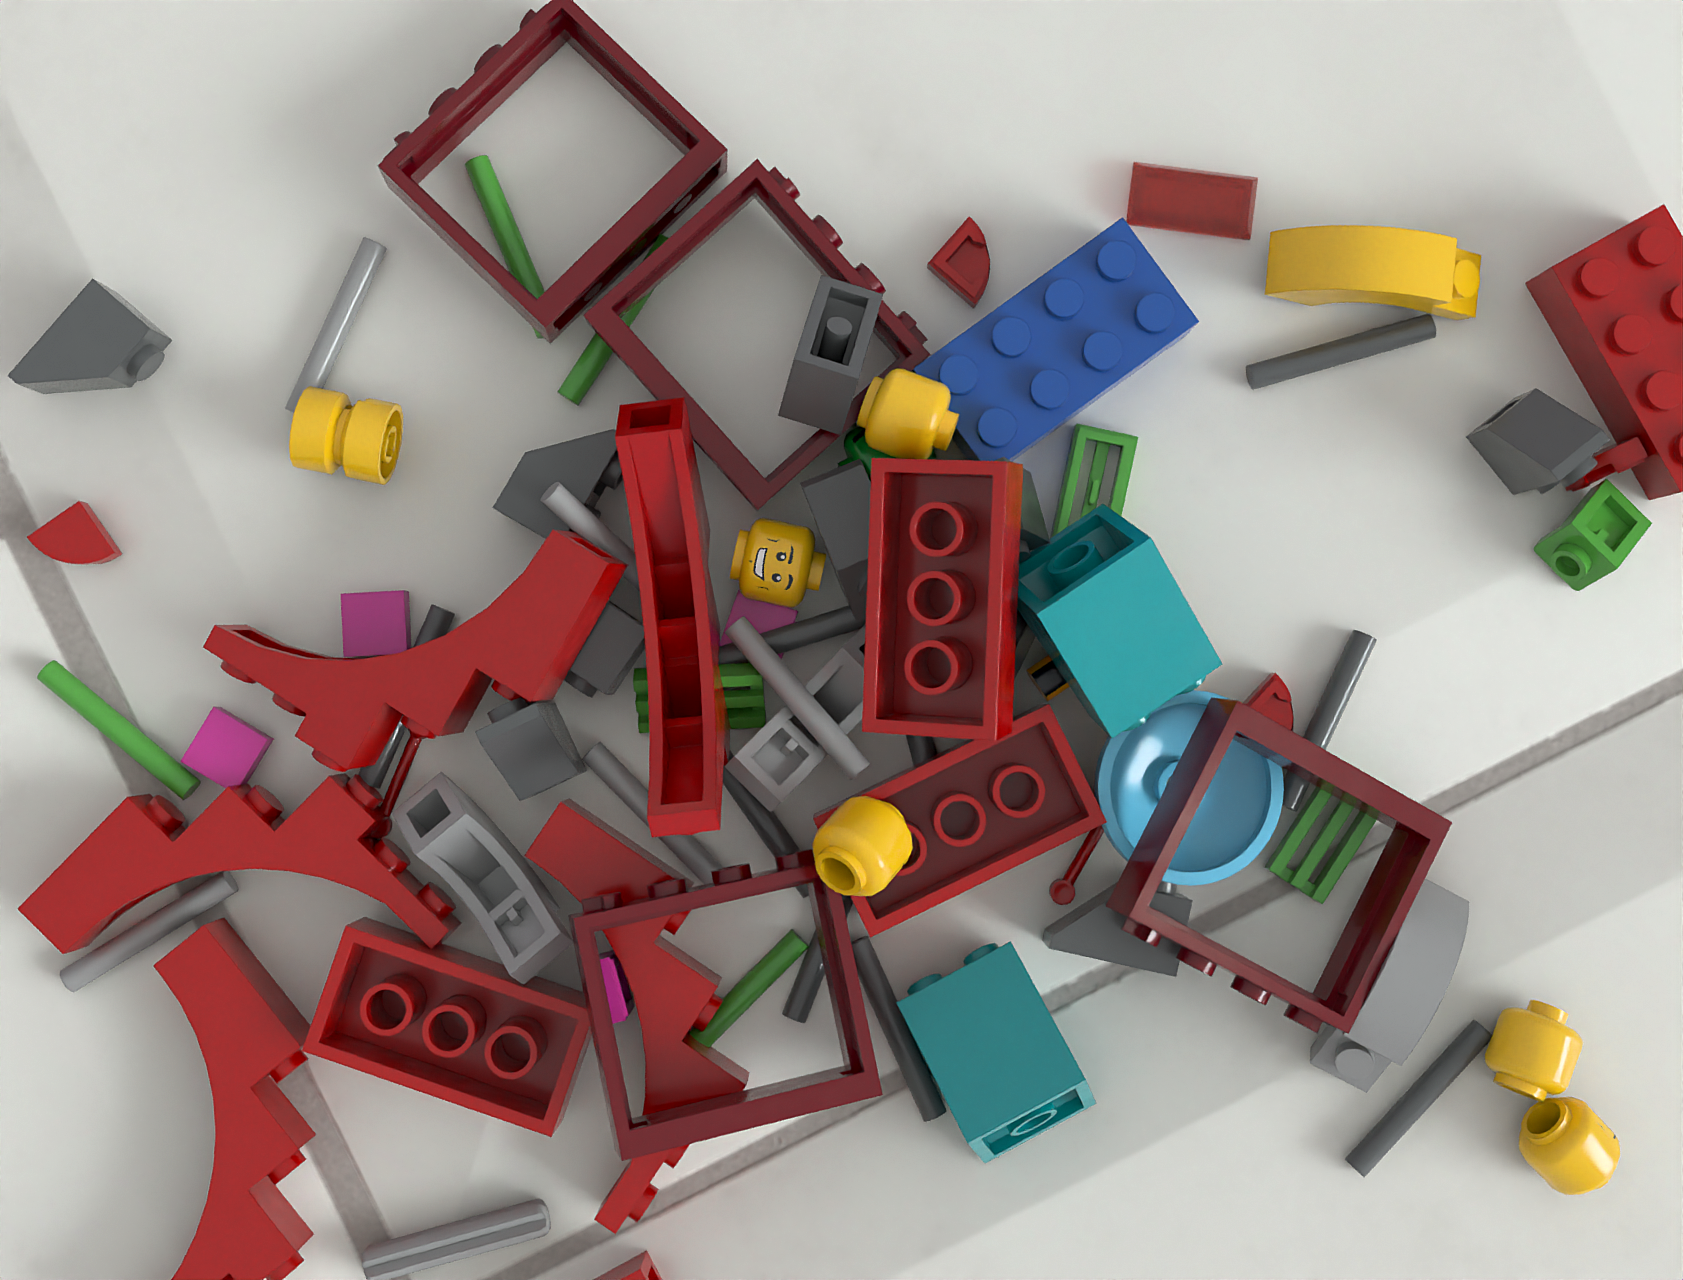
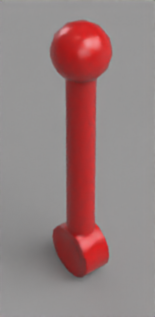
(397, 783)
(1062, 889)

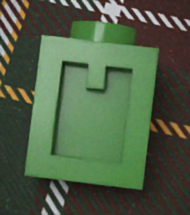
(1593, 537)

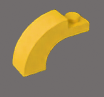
(1373, 267)

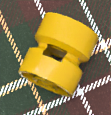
(334, 434)

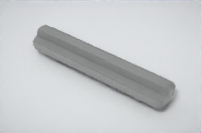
(456, 1240)

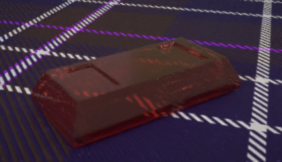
(1191, 201)

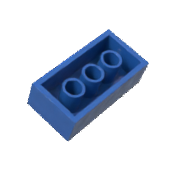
(1058, 345)

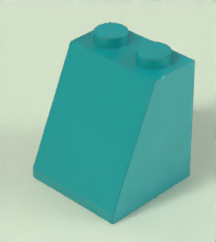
(1113, 620)
(995, 1051)

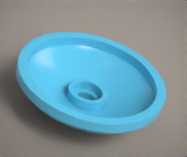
(1232, 817)

